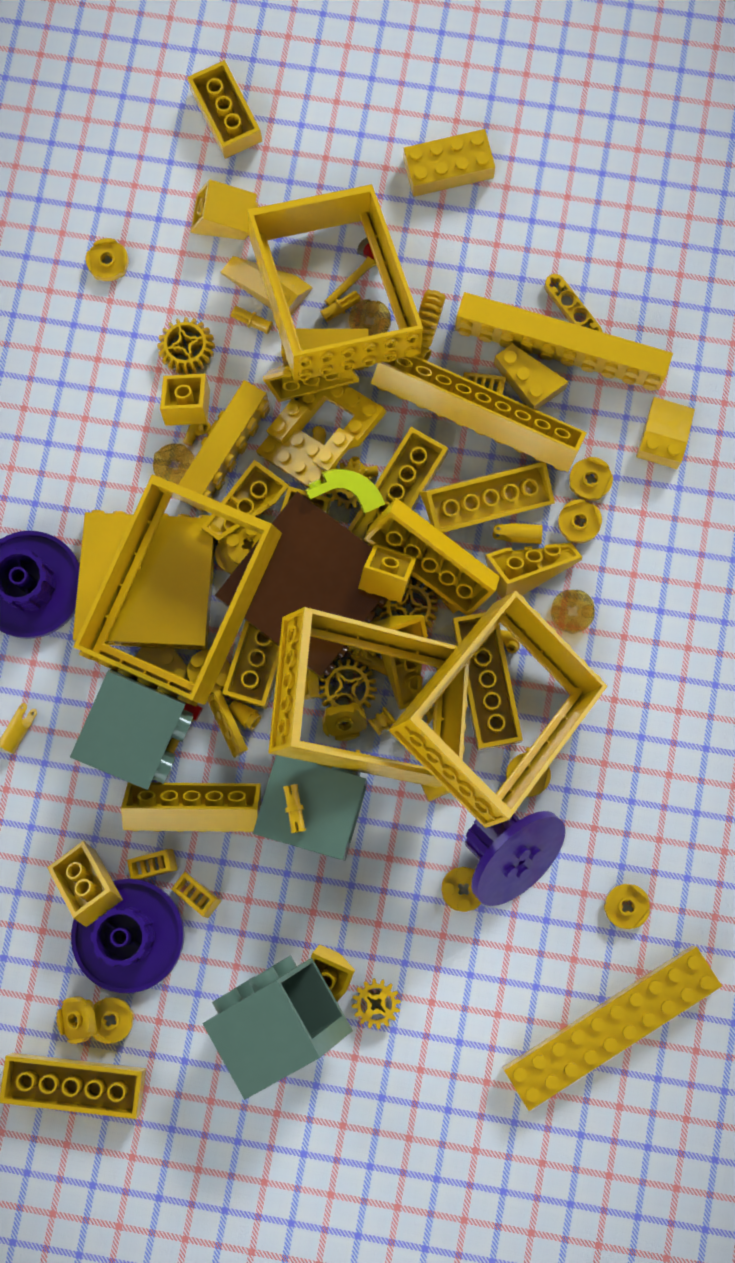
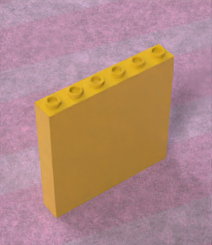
(167, 597)

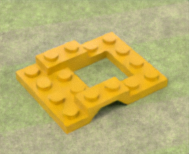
(306, 457)

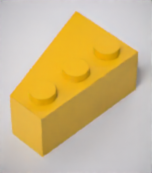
(528, 377)

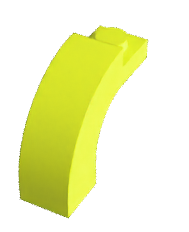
(363, 489)

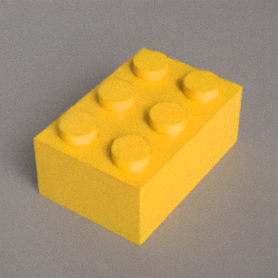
(84, 884)

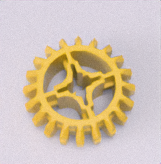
(429, 314)
(194, 343)
(398, 607)
(363, 677)

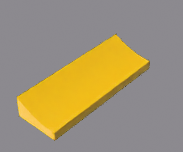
(488, 497)

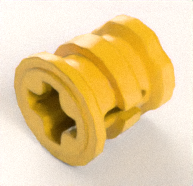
(382, 721)

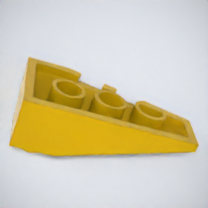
(248, 277)
(284, 388)
(251, 494)
(530, 567)
(404, 674)
(334, 970)

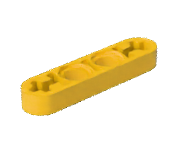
(576, 307)

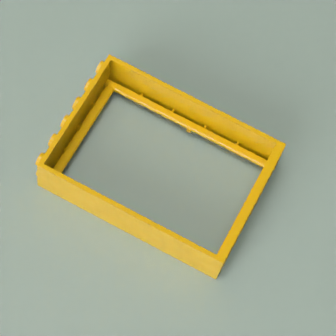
(320, 213)
(127, 564)
(556, 657)
(291, 682)

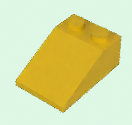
(665, 433)

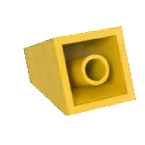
(222, 211)

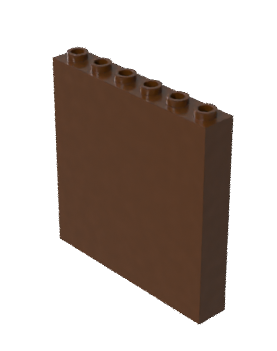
(311, 567)

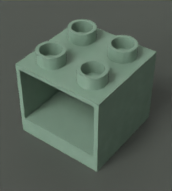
(131, 730)
(329, 801)
(276, 1024)

